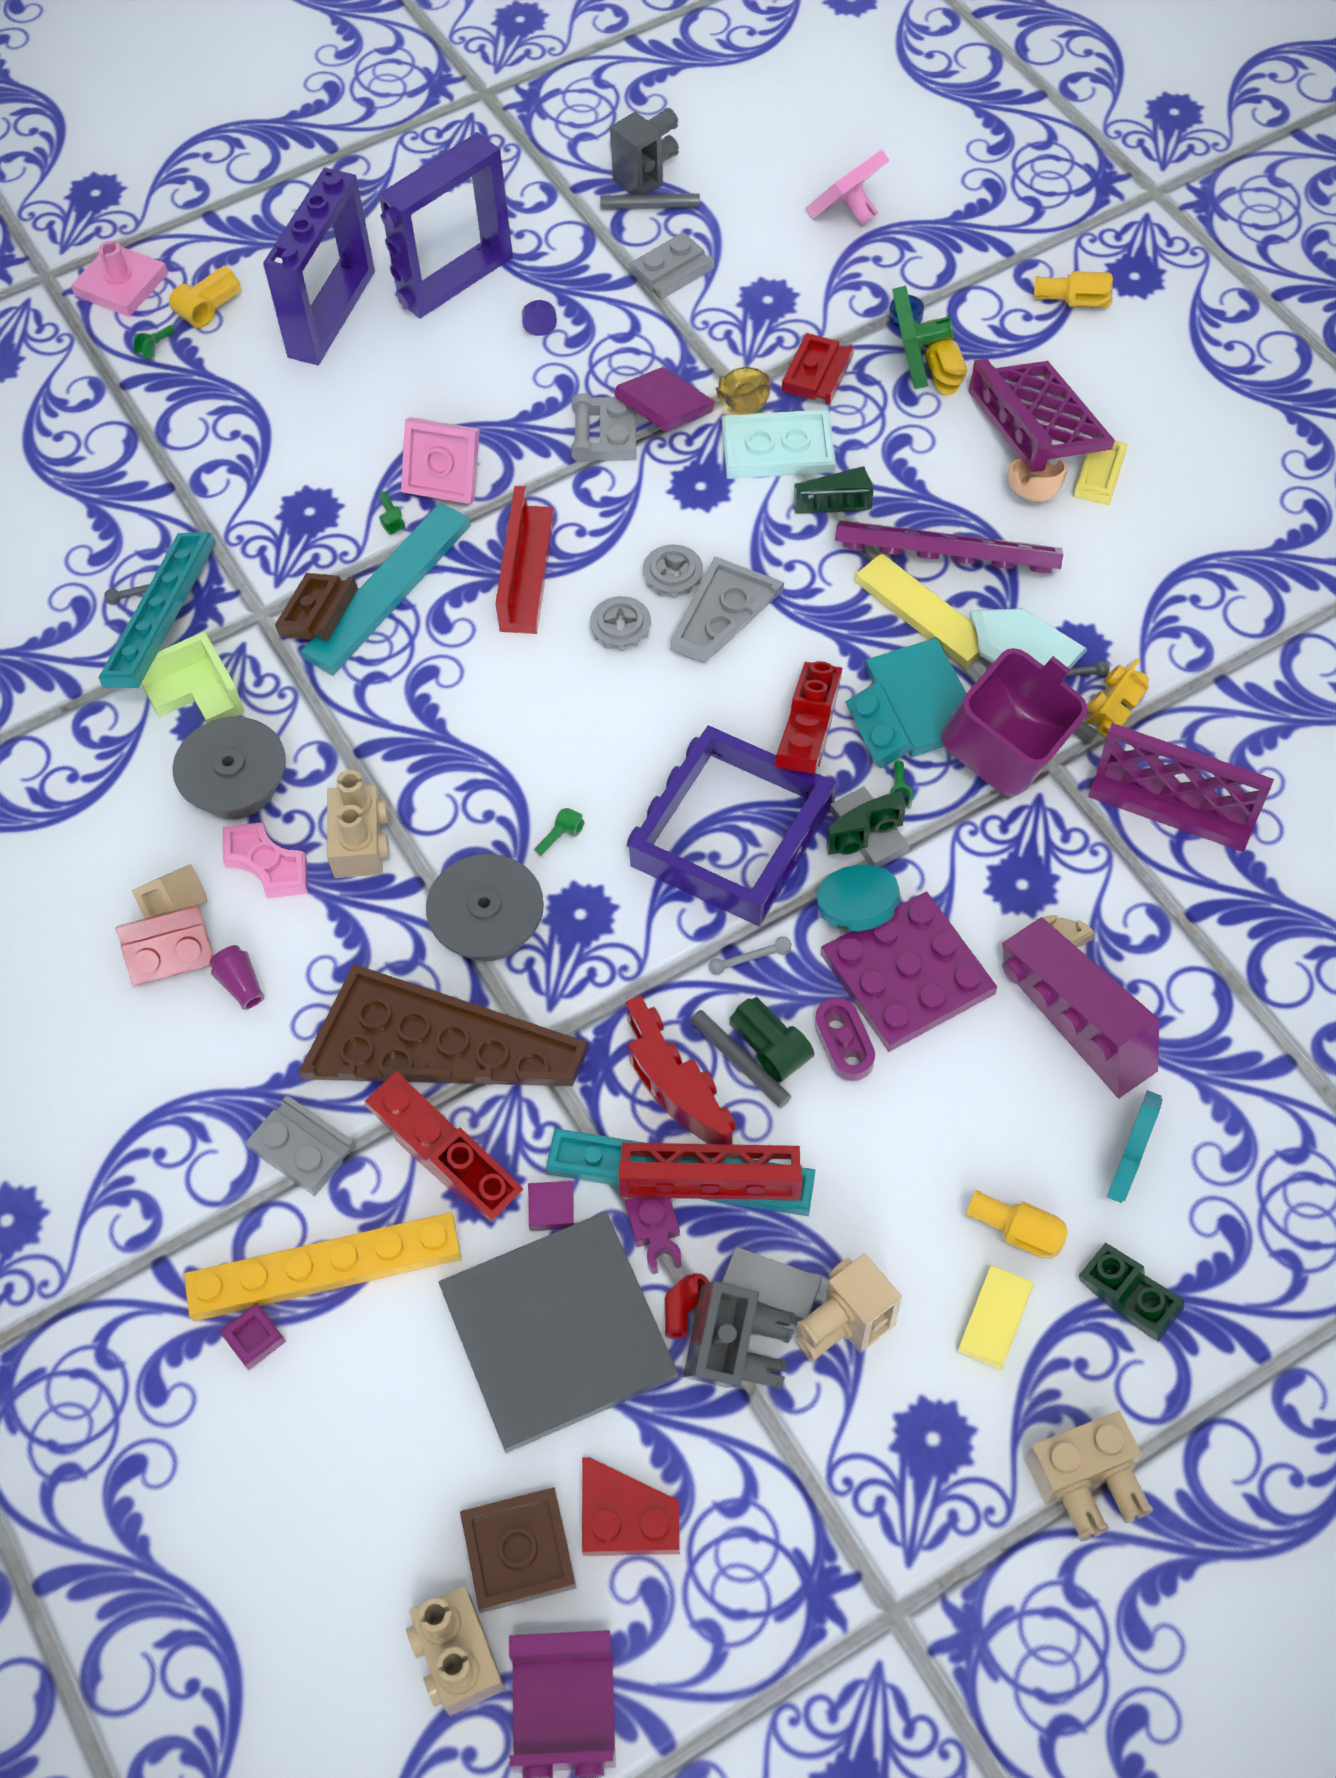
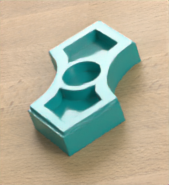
(1135, 1147)

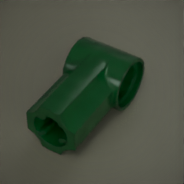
(777, 1047)

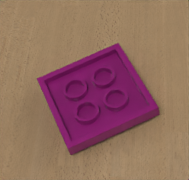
(908, 972)

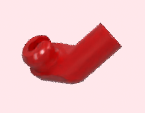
(679, 1302)

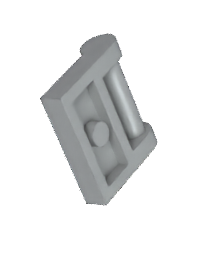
(616, 429)

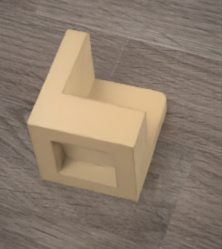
(170, 892)

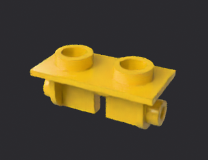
(1123, 686)

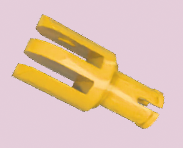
(1078, 289)
(946, 365)
(1022, 1225)

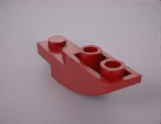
(809, 717)
(675, 1085)
(442, 1148)

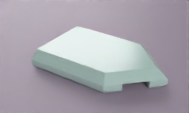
(1021, 630)

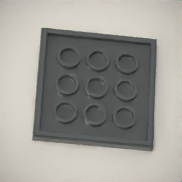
(557, 1331)

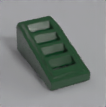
(836, 492)

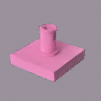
(850, 190)
(119, 278)
(440, 460)

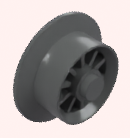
(229, 767)
(484, 906)

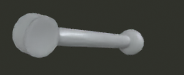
(781, 946)

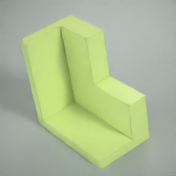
(190, 674)

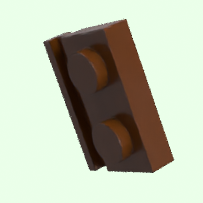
(316, 606)

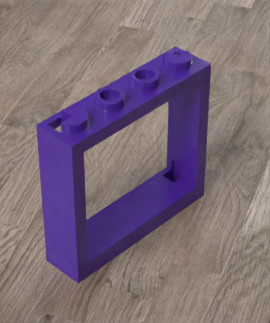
(470, 158)
(312, 329)
(710, 887)

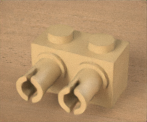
(355, 827)
(857, 1307)
(1082, 1458)
(455, 1650)

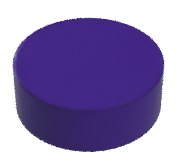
(539, 317)

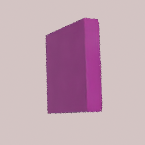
(664, 399)

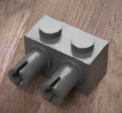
(640, 150)
(723, 1333)

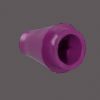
(236, 974)

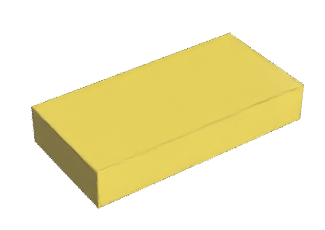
(1100, 474)
(995, 1317)

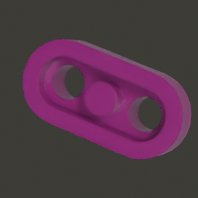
(845, 1041)

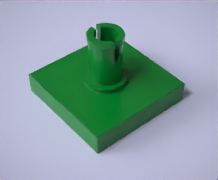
(918, 335)

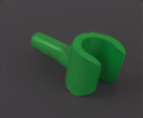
(145, 343)
(391, 519)
(900, 784)
(566, 821)

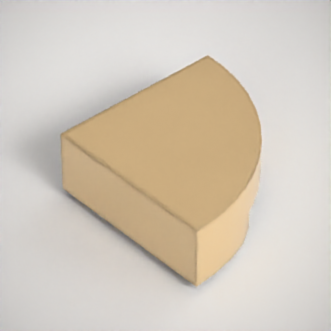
(1075, 932)

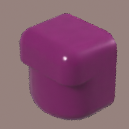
(1014, 720)

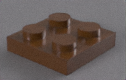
(517, 1550)

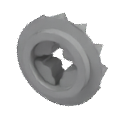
(677, 558)
(605, 618)

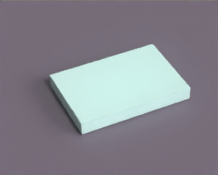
(778, 444)

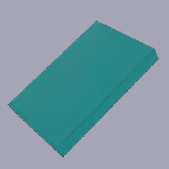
(921, 690)

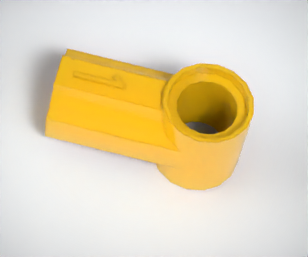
(199, 302)

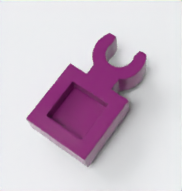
(654, 1224)

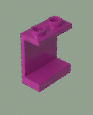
(563, 1704)

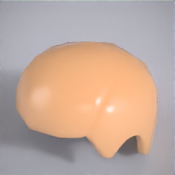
(1038, 485)

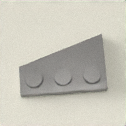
(722, 607)

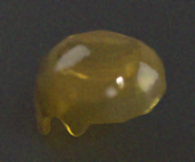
(744, 390)

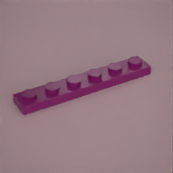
(964, 548)

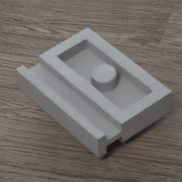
(672, 265)
(300, 1145)

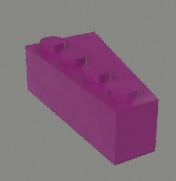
(1085, 1005)

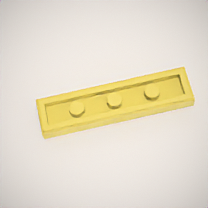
(920, 608)

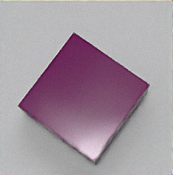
(551, 1205)
(252, 1336)

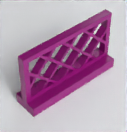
(1019, 421)
(1185, 805)

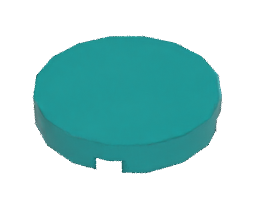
(858, 897)

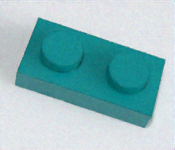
(879, 725)

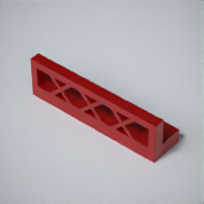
(524, 565)
(710, 1178)

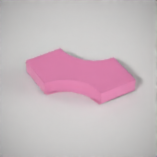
(279, 869)

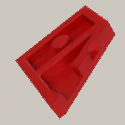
(625, 1515)

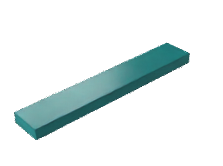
(388, 587)
(157, 611)
(598, 1158)

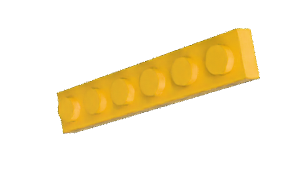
(322, 1266)

